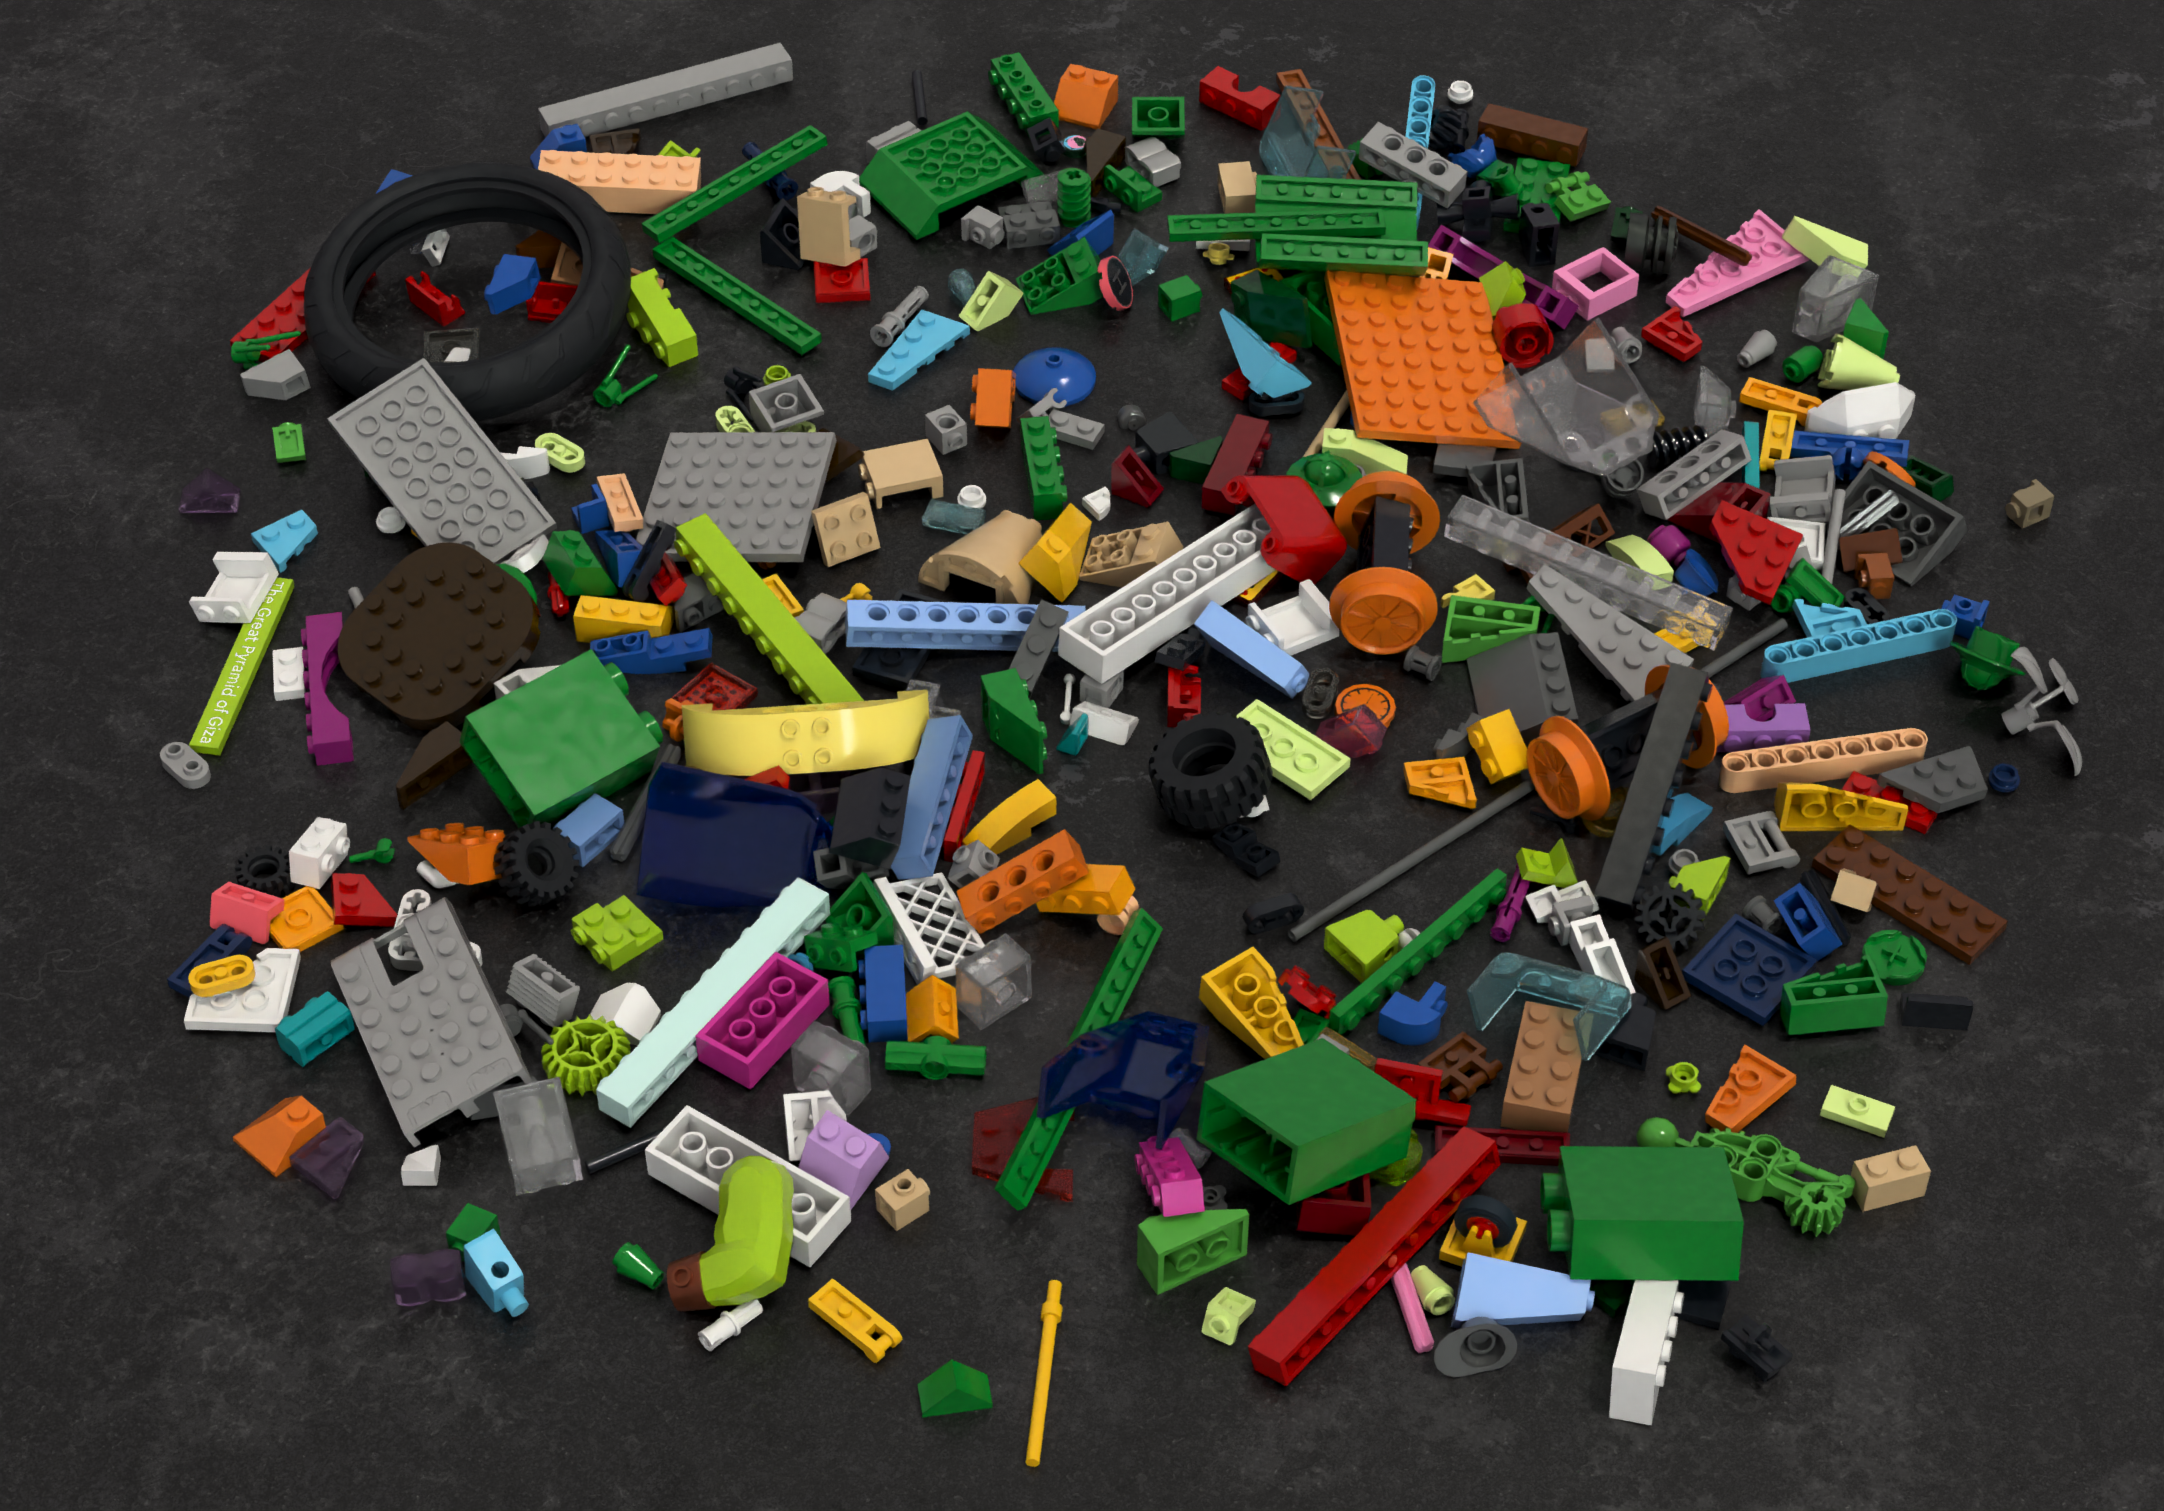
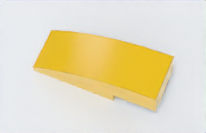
(1014, 818)

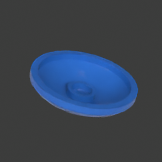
(1055, 368)

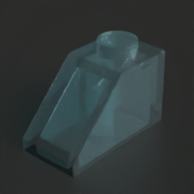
(1141, 255)

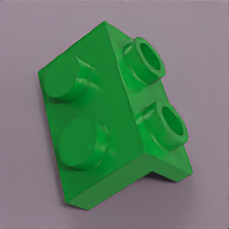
(836, 946)

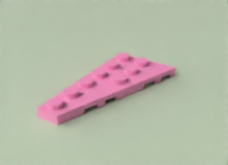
(1723, 277)

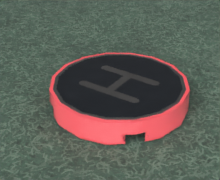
(1115, 283)

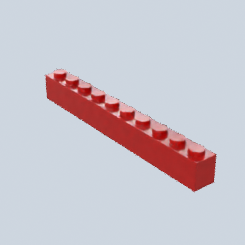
(1373, 1256)

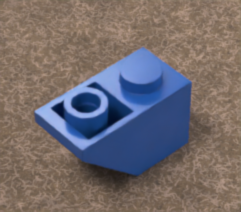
(512, 282)

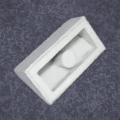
(1106, 723)

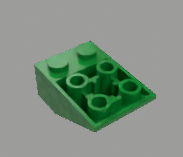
(1063, 280)
(1013, 717)

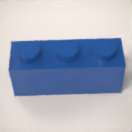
(883, 993)

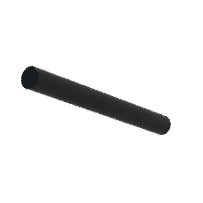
(625, 1151)

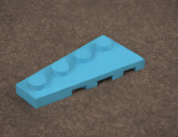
(915, 347)

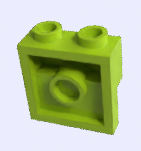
(615, 932)

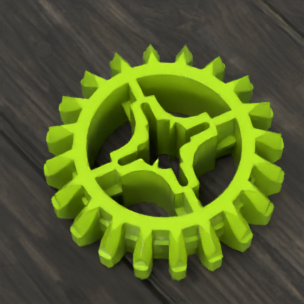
(584, 1053)

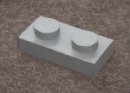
(1076, 429)

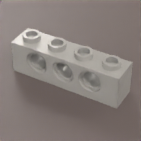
(1411, 162)
(1694, 474)

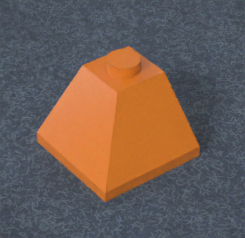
(281, 1133)

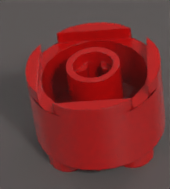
(1522, 334)

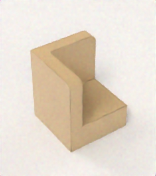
(1854, 890)

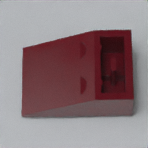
(1701, 511)

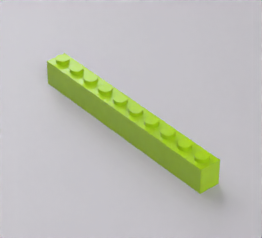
(761, 614)

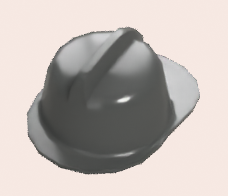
(1475, 1348)

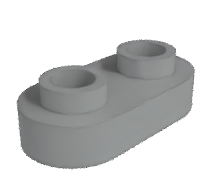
(185, 765)

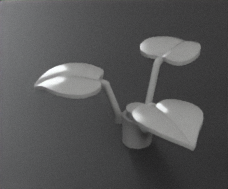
(2025, 713)

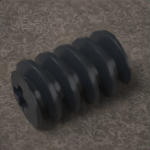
(1675, 443)

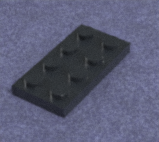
(893, 665)

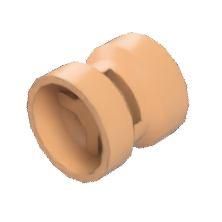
(1116, 923)

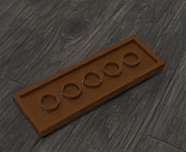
(1913, 894)

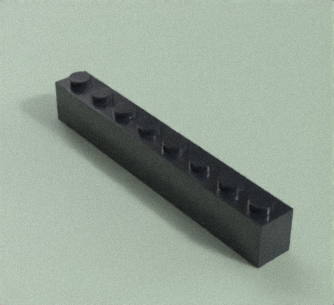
(1652, 788)

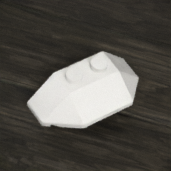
(1865, 412)

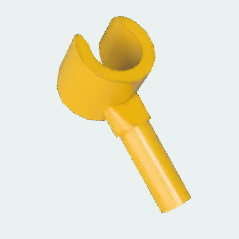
(858, 592)

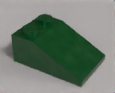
(1272, 309)

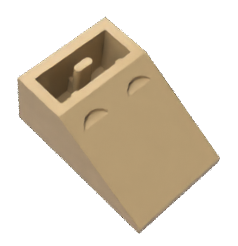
(1128, 554)

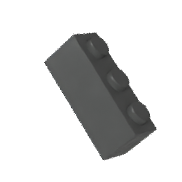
(1038, 643)

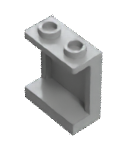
(1804, 489)

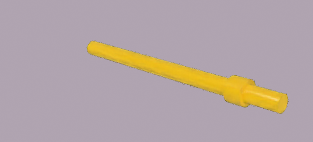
(1051, 1316)

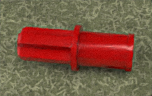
(559, 601)

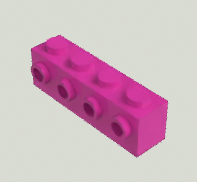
(1170, 1177)

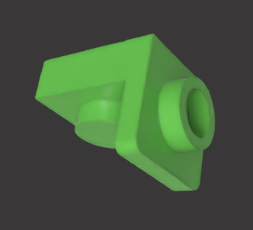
(289, 442)

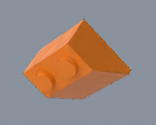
(1086, 96)

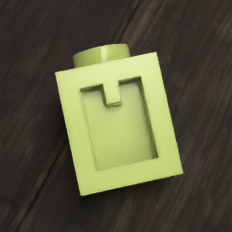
(1226, 1314)

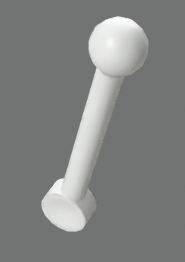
(1065, 716)

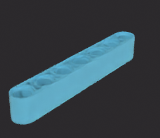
(1420, 117)
(1860, 646)

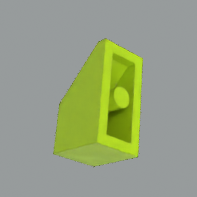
(1503, 287)
(1704, 879)

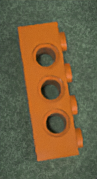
(1022, 881)

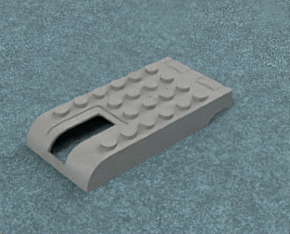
(436, 1033)

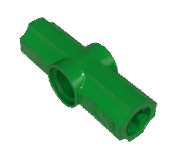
(935, 1057)

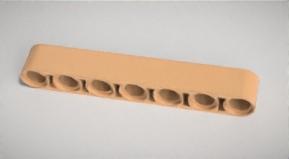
(1821, 760)

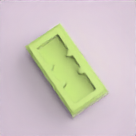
(1857, 1111)

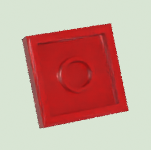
(842, 283)

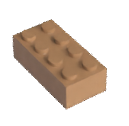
(1543, 1071)

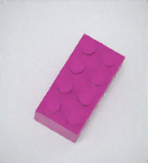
(762, 1020)

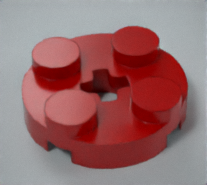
(1307, 992)

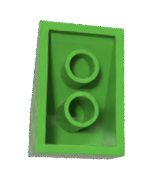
(1189, 1245)

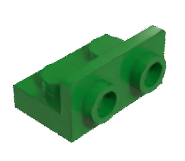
(1131, 187)

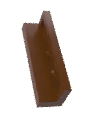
(1573, 525)

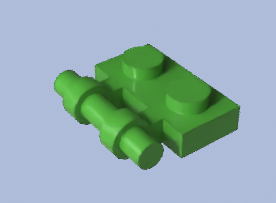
(1582, 201)

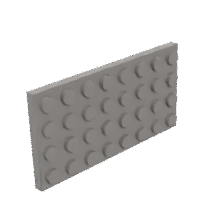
(440, 466)

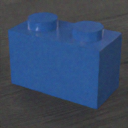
(1807, 922)

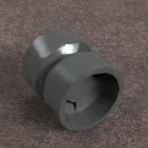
(1623, 481)

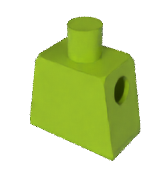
(1363, 942)

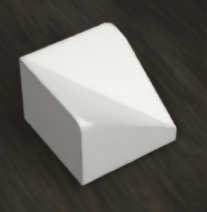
(421, 1167)

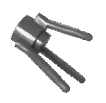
(516, 1019)

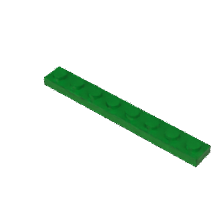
(734, 184)
(1252, 225)
(737, 295)
(1419, 951)

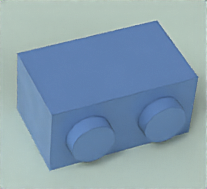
(591, 827)

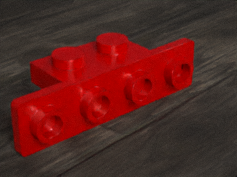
(1424, 1086)

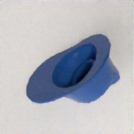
(1696, 574)

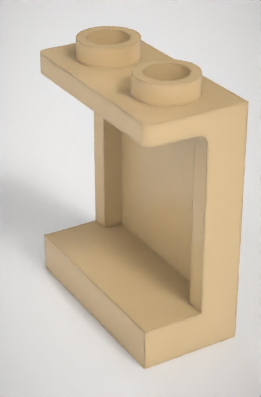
(825, 227)
(900, 470)

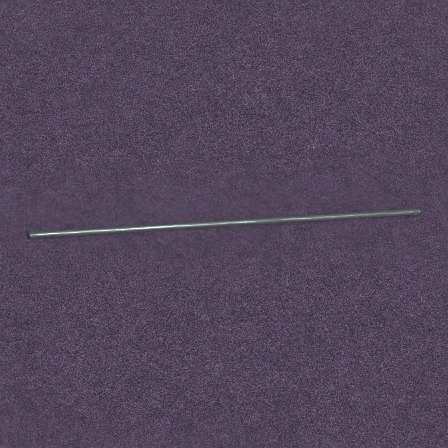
(1491, 809)

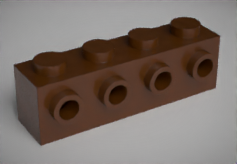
(1533, 134)

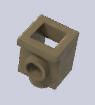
(2030, 504)

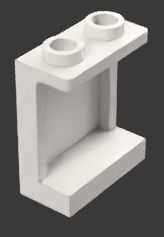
(238, 588)
(1295, 622)

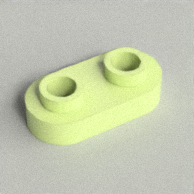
(561, 452)

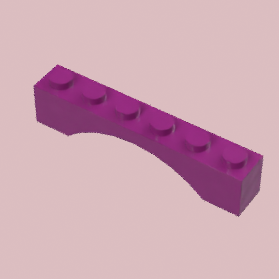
(1478, 262)
(330, 729)

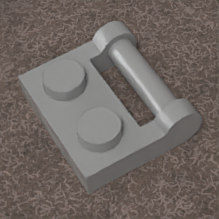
(1753, 847)

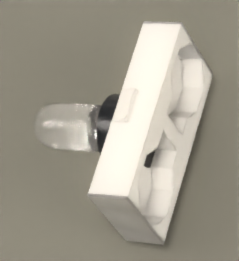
(432, 246)

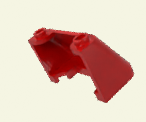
(1302, 535)

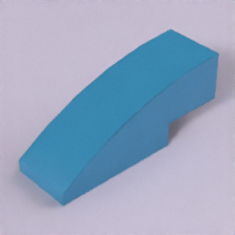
(1685, 817)

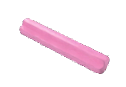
(1412, 1310)

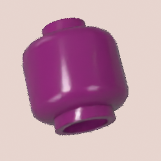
(1670, 544)

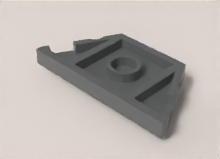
(1940, 781)

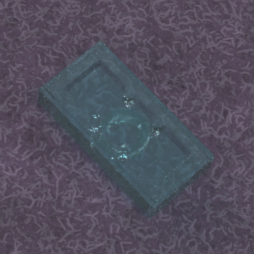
(953, 517)

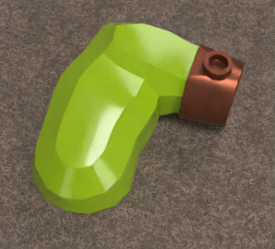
(750, 1240)

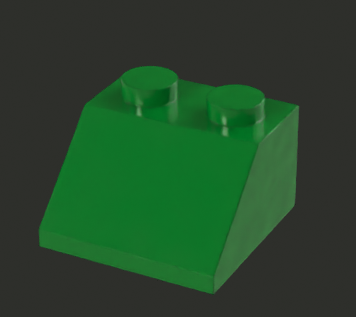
(1158, 117)
(576, 566)

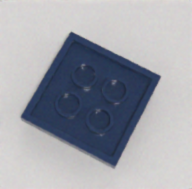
(1747, 968)

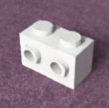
(318, 852)

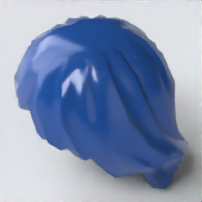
(1476, 158)

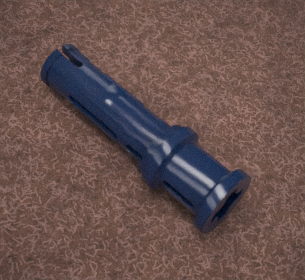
(778, 182)

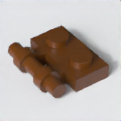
(1457, 1058)

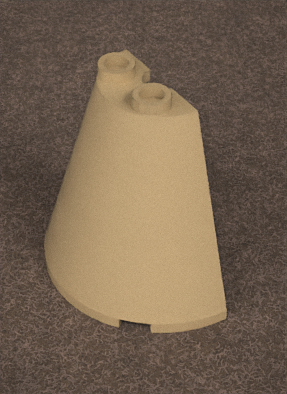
(989, 557)

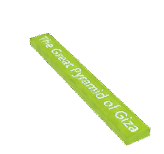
(240, 671)

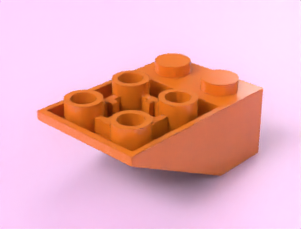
(460, 852)

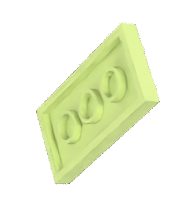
(1294, 753)

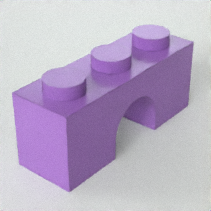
(1786, 727)

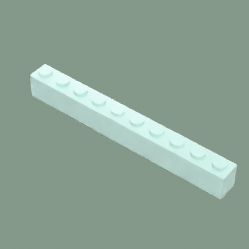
(672, 1043)

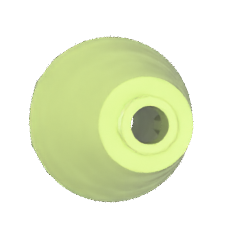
(1854, 367)

